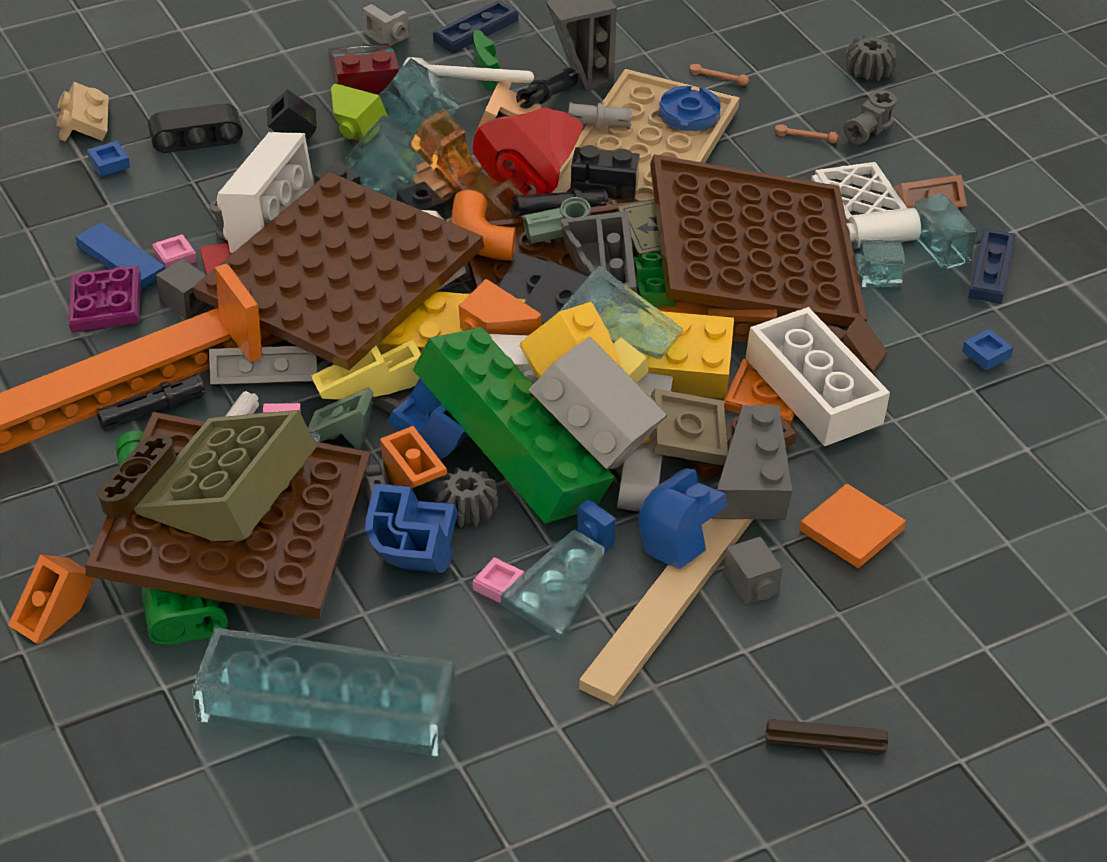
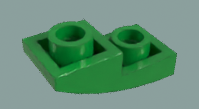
(484, 56)
(651, 280)

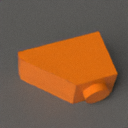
(497, 312)
(410, 459)
(50, 597)

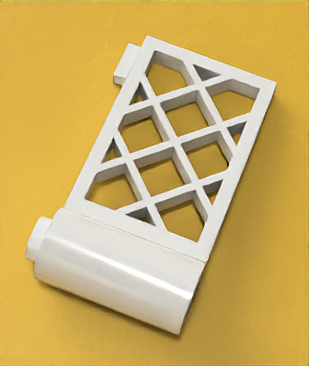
(875, 222)

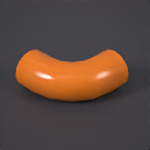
(469, 213)

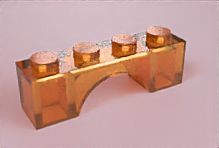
(445, 149)

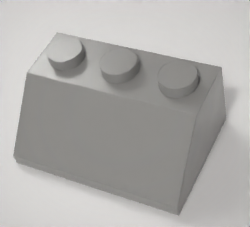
(598, 403)

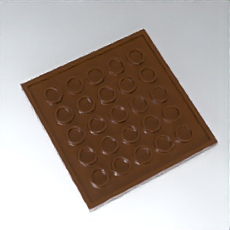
(754, 241)
(344, 268)
(277, 568)

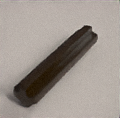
(826, 736)

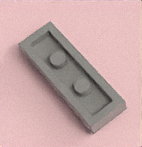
(275, 366)

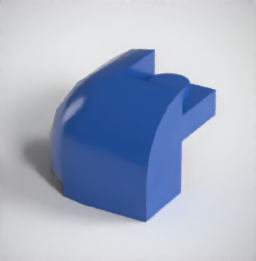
(430, 420)
(674, 517)
(410, 531)

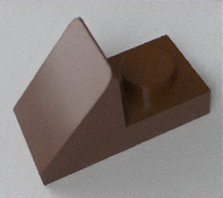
(862, 343)

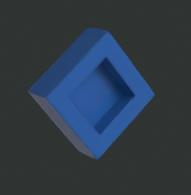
(108, 158)
(987, 349)
(596, 524)

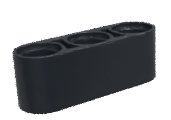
(195, 128)

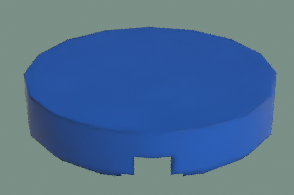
(689, 108)

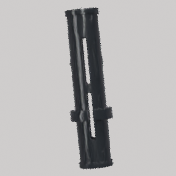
(543, 89)
(541, 202)
(144, 404)

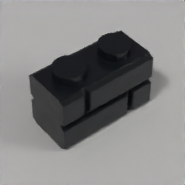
(606, 169)

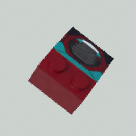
(364, 66)

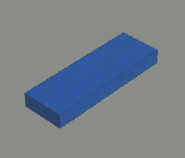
(117, 251)

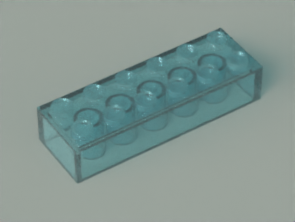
(324, 691)

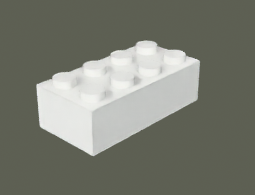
(264, 186)
(817, 376)

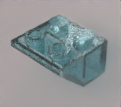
(416, 96)
(384, 157)

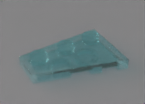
(626, 314)
(555, 585)

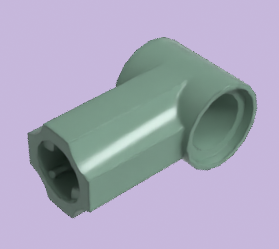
(547, 224)

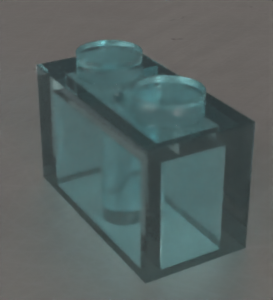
(945, 231)

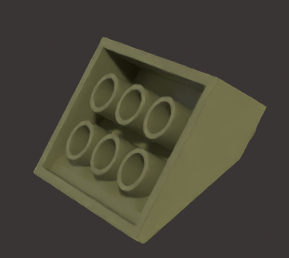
(230, 474)

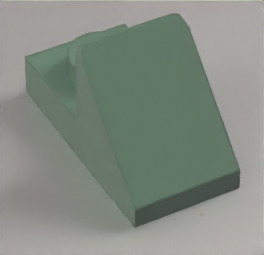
(345, 417)

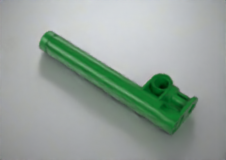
(172, 615)

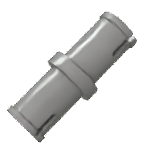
(601, 114)

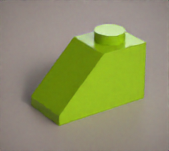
(355, 110)

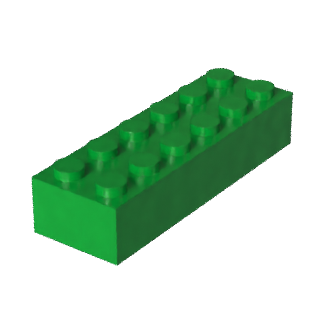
(510, 424)

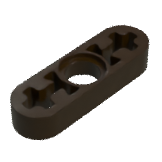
(121, 491)

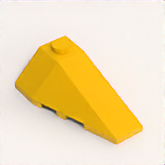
(563, 334)

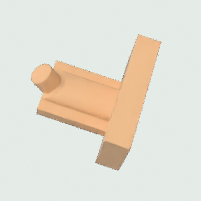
(504, 101)

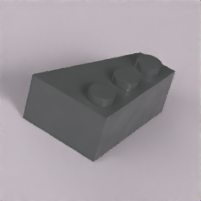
(587, 38)
(602, 242)
(756, 467)

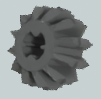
(871, 58)
(471, 493)

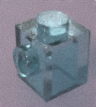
(880, 263)

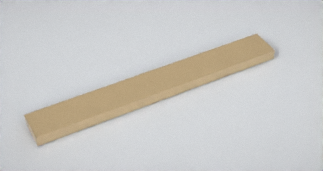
(657, 614)

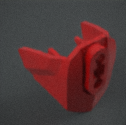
(527, 148)

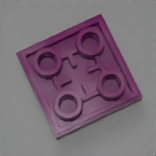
(105, 298)

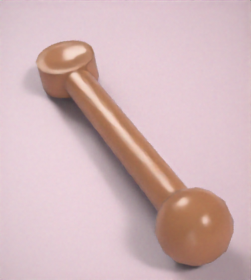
(696, 69)
(782, 130)

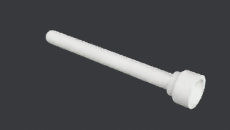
(474, 73)

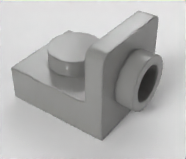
(384, 27)

